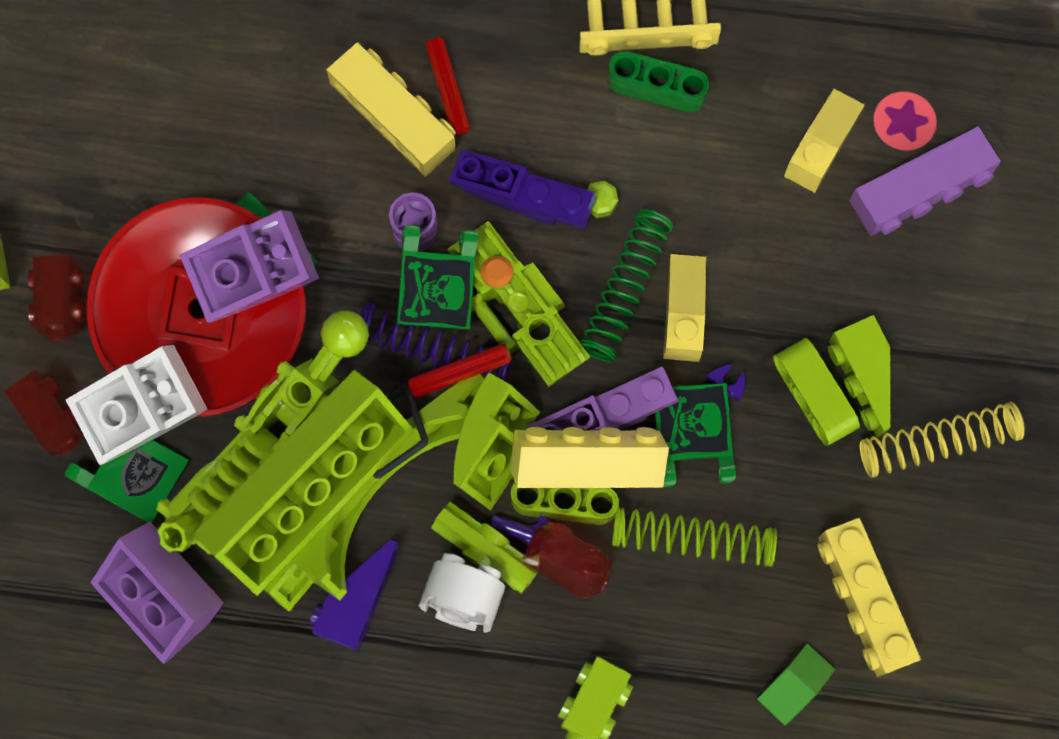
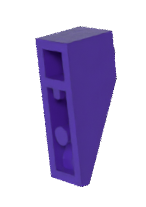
(348, 619)

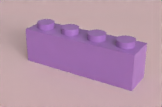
(925, 181)

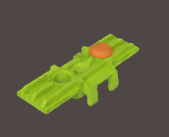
(530, 302)

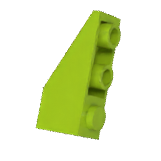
(866, 363)

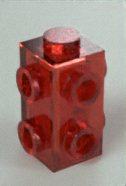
(56, 296)
(44, 414)
(568, 560)

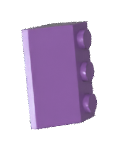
(155, 592)

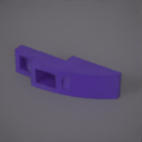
(522, 192)

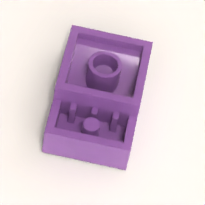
(249, 266)

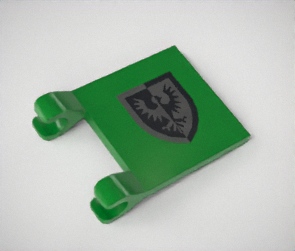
(135, 479)

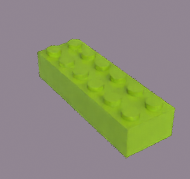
(305, 482)

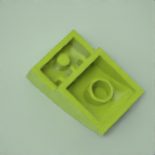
(487, 440)

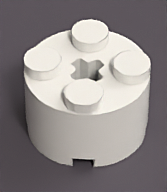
(463, 593)

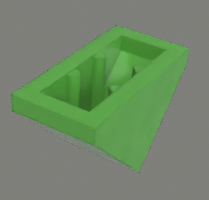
(796, 685)

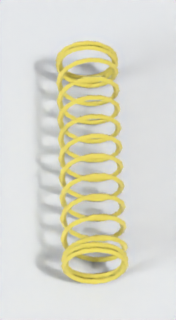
(1015, 430)

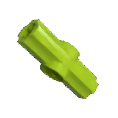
(484, 546)

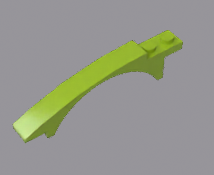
(325, 554)

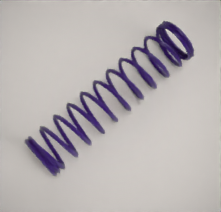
(367, 314)

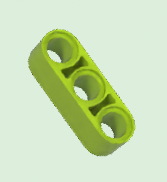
(816, 392)
(579, 512)

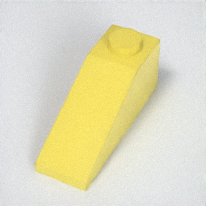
(823, 140)
(685, 308)

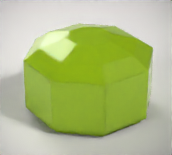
(606, 199)

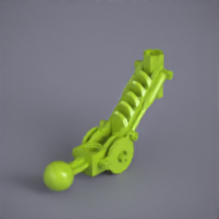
(285, 399)

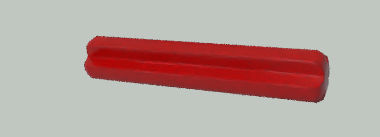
(447, 86)
(459, 370)

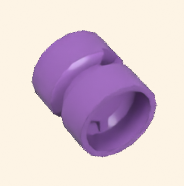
(414, 210)

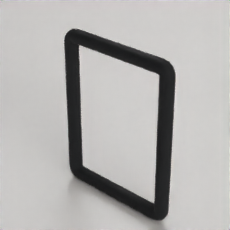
(420, 428)

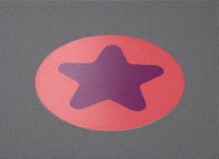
(905, 120)

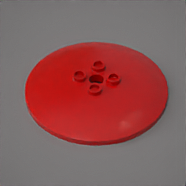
(145, 300)

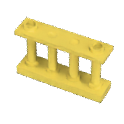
(601, 41)

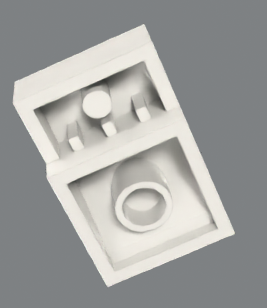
(136, 404)

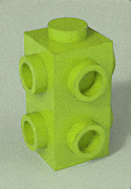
(600, 692)

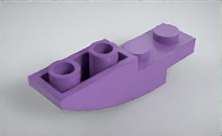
(617, 407)

